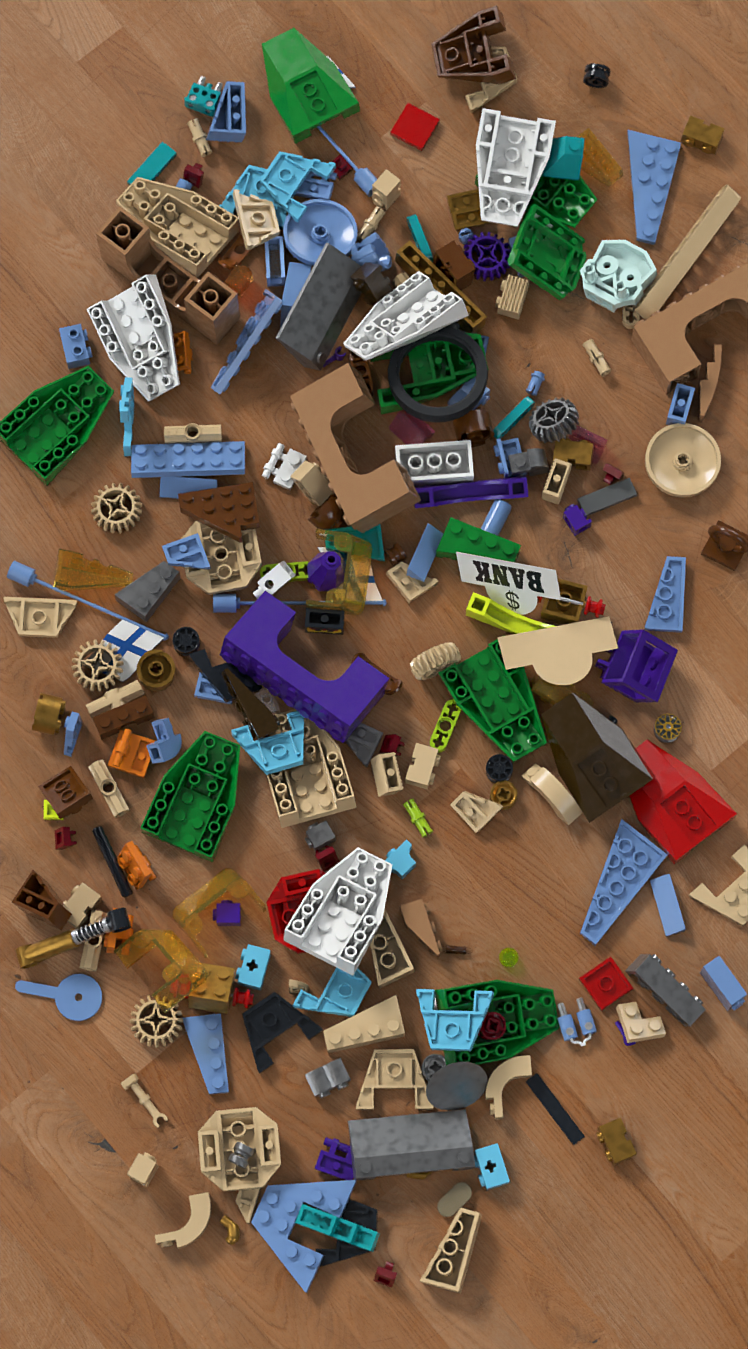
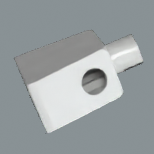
(279, 575)

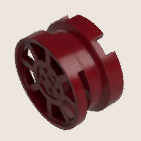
(492, 1026)

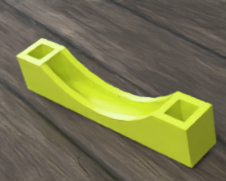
(496, 615)

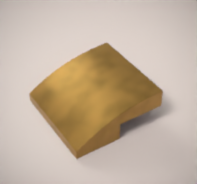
(465, 209)

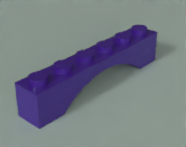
(472, 491)

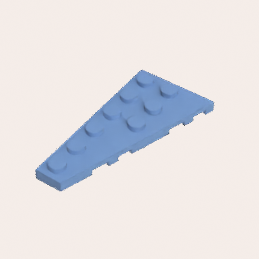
(249, 336)
(625, 872)

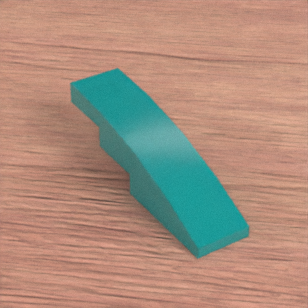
(337, 1228)

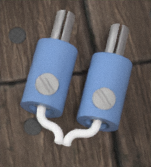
(567, 1024)

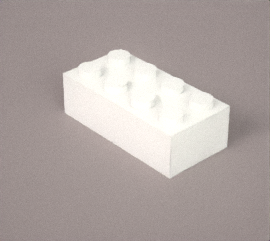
(437, 462)

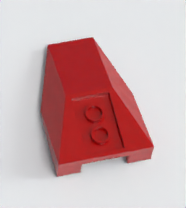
(677, 804)

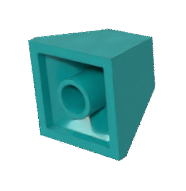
(565, 158)

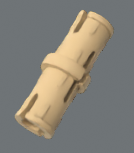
(199, 137)
(371, 223)
(597, 357)

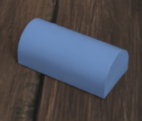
(496, 517)

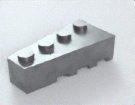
(666, 988)

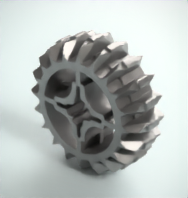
(553, 420)

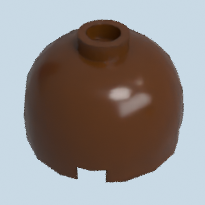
(327, 515)

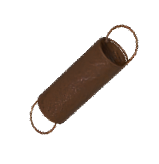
(456, 949)

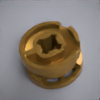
(504, 794)

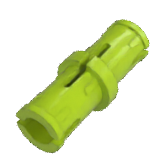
(418, 818)

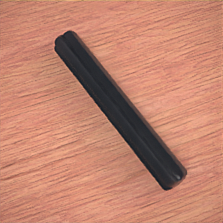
(112, 861)

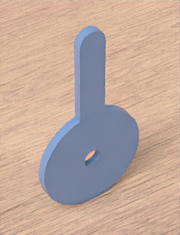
(65, 995)

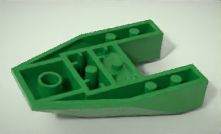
(435, 371)

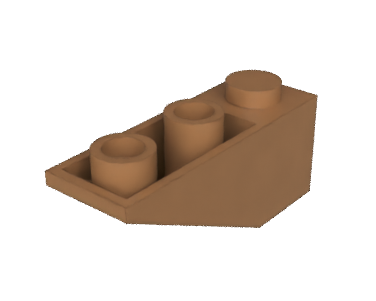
(417, 922)

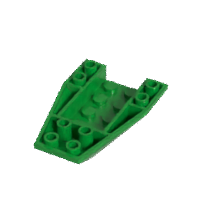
(497, 701)

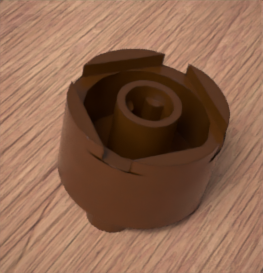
(474, 426)

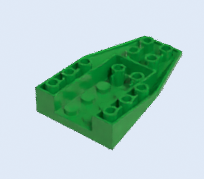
(305, 84)
(562, 198)
(55, 422)
(196, 797)
(526, 1009)

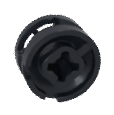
(596, 76)
(186, 641)
(499, 768)

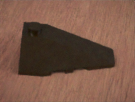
(256, 714)

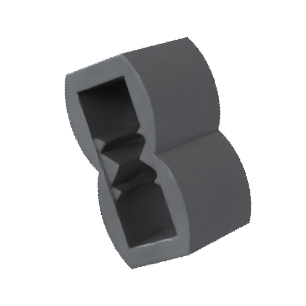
(327, 1078)

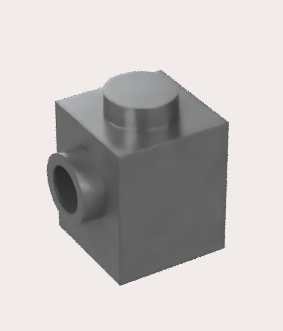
(319, 835)

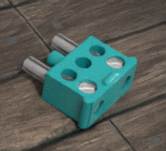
(203, 98)

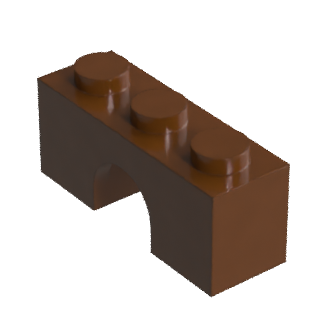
(112, 721)

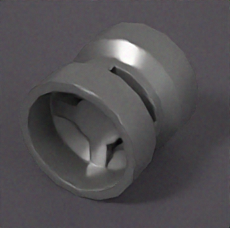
(242, 1150)

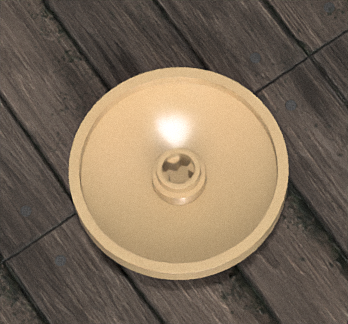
(682, 460)

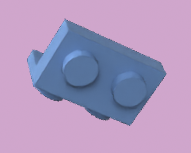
(503, 449)

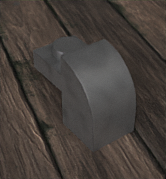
(532, 461)

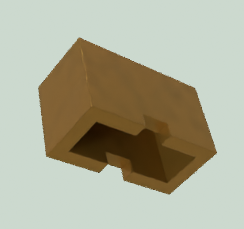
(702, 136)
(575, 452)
(615, 1142)

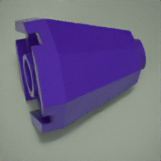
(326, 571)

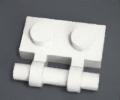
(289, 466)

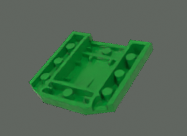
(548, 253)

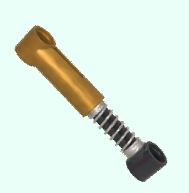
(32, 954)

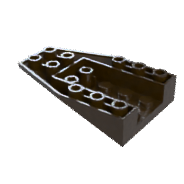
(593, 756)

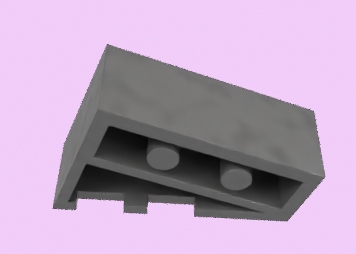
(149, 590)

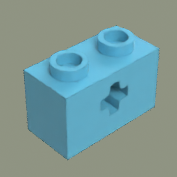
(255, 978)
(499, 1175)

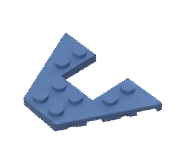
(278, 1215)

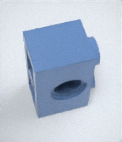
(680, 404)

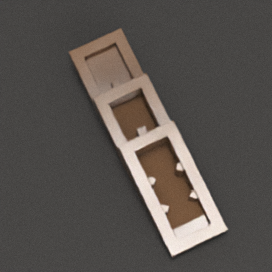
(707, 387)

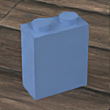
(723, 984)

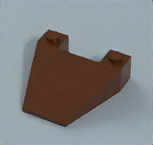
(467, 50)

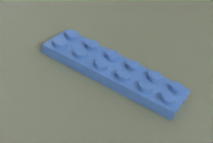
(188, 459)

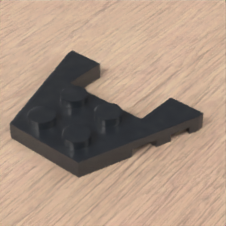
(215, 677)
(271, 1019)
(358, 1214)

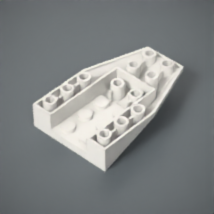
(405, 317)
(139, 336)
(342, 911)

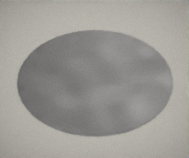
(456, 1086)

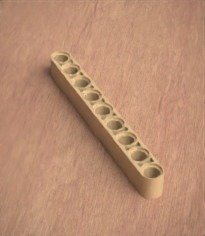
(687, 252)

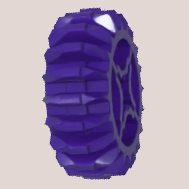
(495, 244)

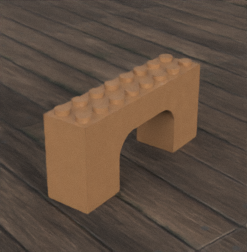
(202, 303)
(662, 336)
(323, 413)

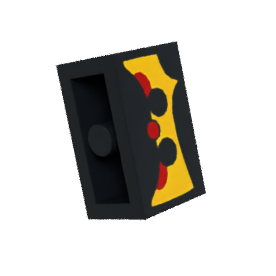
(324, 621)

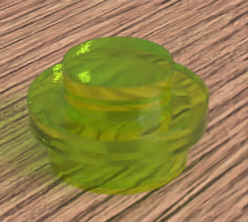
(508, 957)

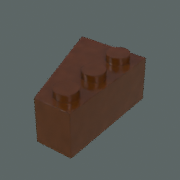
(41, 902)

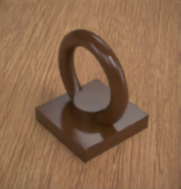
(725, 545)

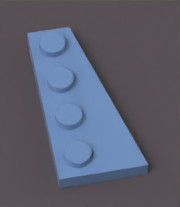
(668, 602)
(208, 1046)

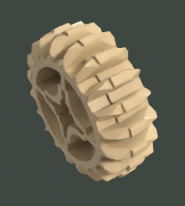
(104, 500)
(435, 660)
(105, 668)
(148, 1021)

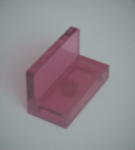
(410, 429)
(598, 442)

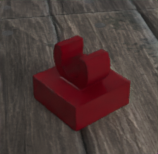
(342, 167)
(194, 174)
(612, 472)
(390, 744)
(63, 838)
(327, 858)
(385, 1275)

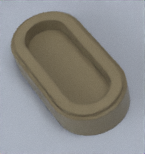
(454, 1199)

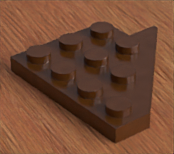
(223, 508)

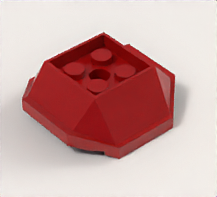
(286, 900)

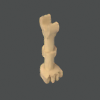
(144, 1098)

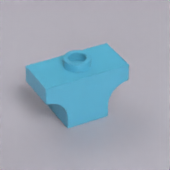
(401, 859)

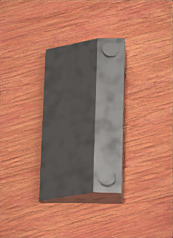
(320, 309)
(410, 1144)

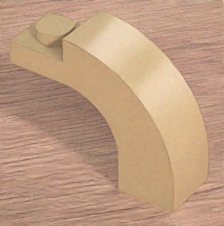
(553, 792)
(507, 1071)
(195, 1227)

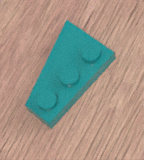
(372, 535)

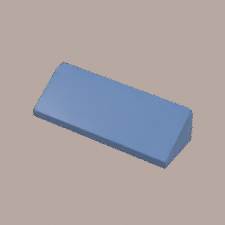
(172, 486)
(424, 553)
(667, 905)

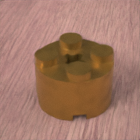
(157, 659)
(47, 714)

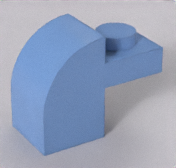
(167, 742)

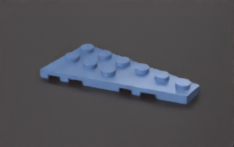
(651, 175)

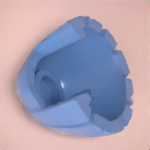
(372, 251)

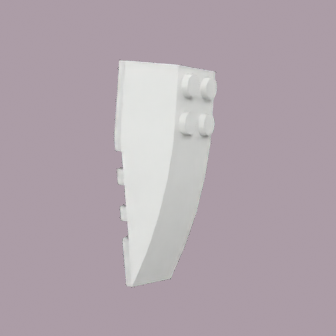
(510, 164)

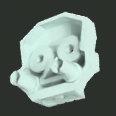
(625, 262)

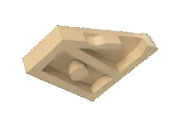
(408, 586)
(475, 809)

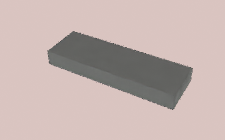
(607, 497)

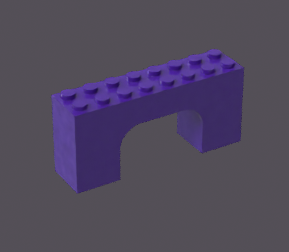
(332, 705)

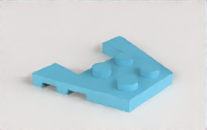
(286, 176)
(249, 184)
(126, 409)
(277, 751)
(340, 996)
(453, 1028)

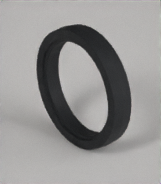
(447, 413)

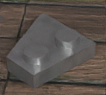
(364, 742)

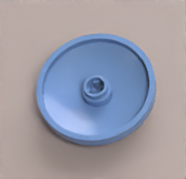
(321, 224)

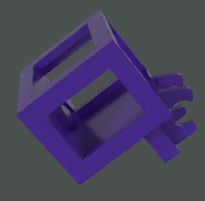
(638, 667)

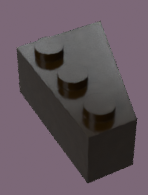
(371, 283)

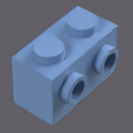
(74, 346)

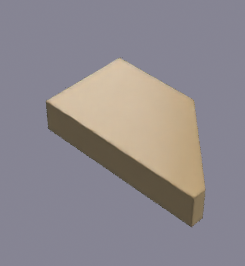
(246, 1202)

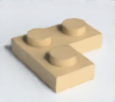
(635, 1027)

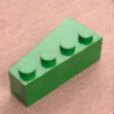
(475, 541)

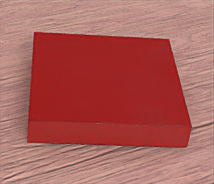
(414, 126)
(606, 983)

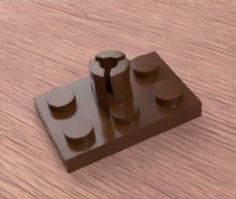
(66, 792)

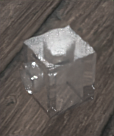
(268, 700)

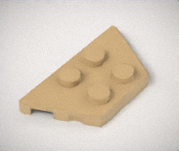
(256, 219)
(39, 616)

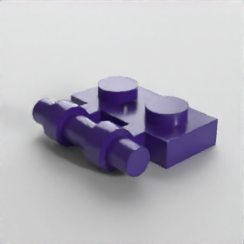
(333, 1164)

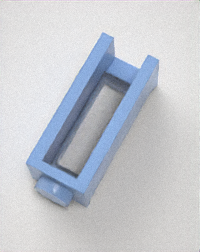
(275, 262)

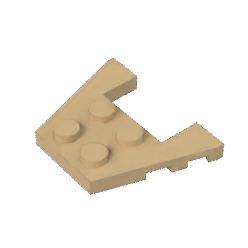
(489, 90)
(733, 900)
(393, 1071)

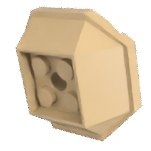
(231, 572)
(218, 1141)

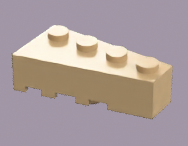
(389, 954)
(367, 1027)
(452, 1258)

